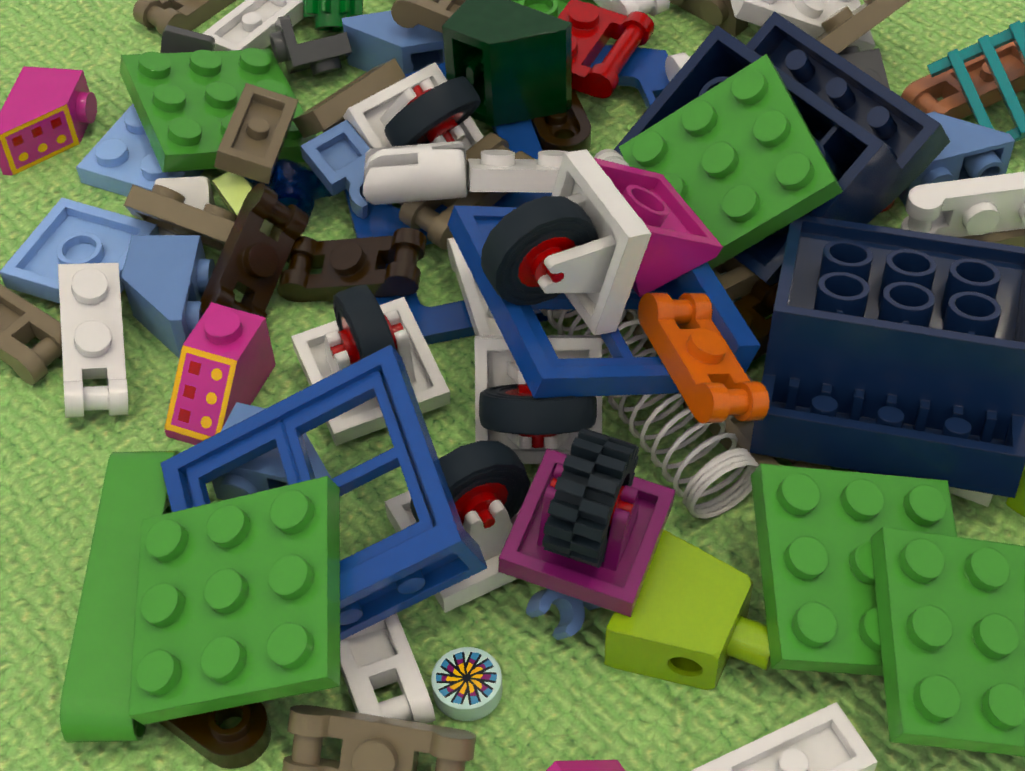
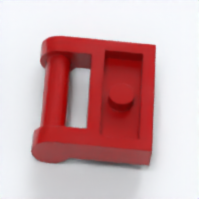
(590, 33)

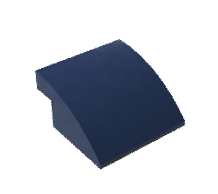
(861, 126)
(898, 355)

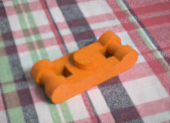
(700, 359)

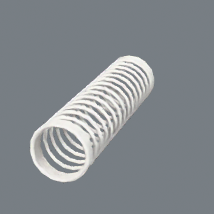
(709, 472)

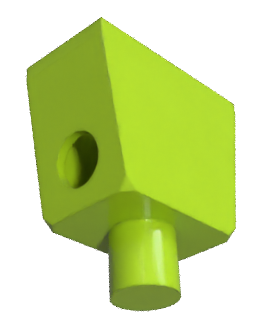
(687, 620)

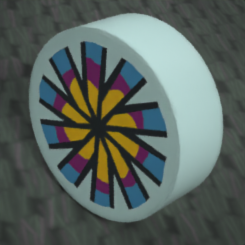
(467, 684)

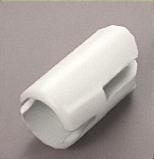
(415, 173)

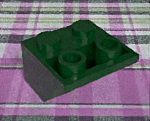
(511, 58)

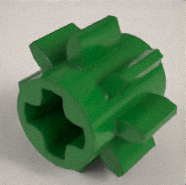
(329, 13)

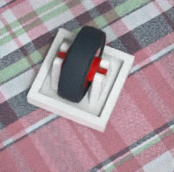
(418, 111)
(570, 243)
(358, 332)
(511, 414)
(488, 493)

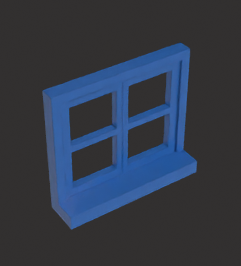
(584, 377)
(394, 570)

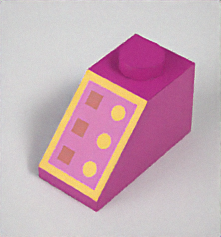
(43, 116)
(218, 365)

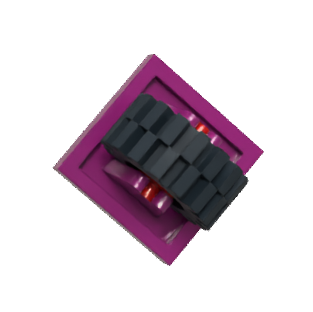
(589, 524)

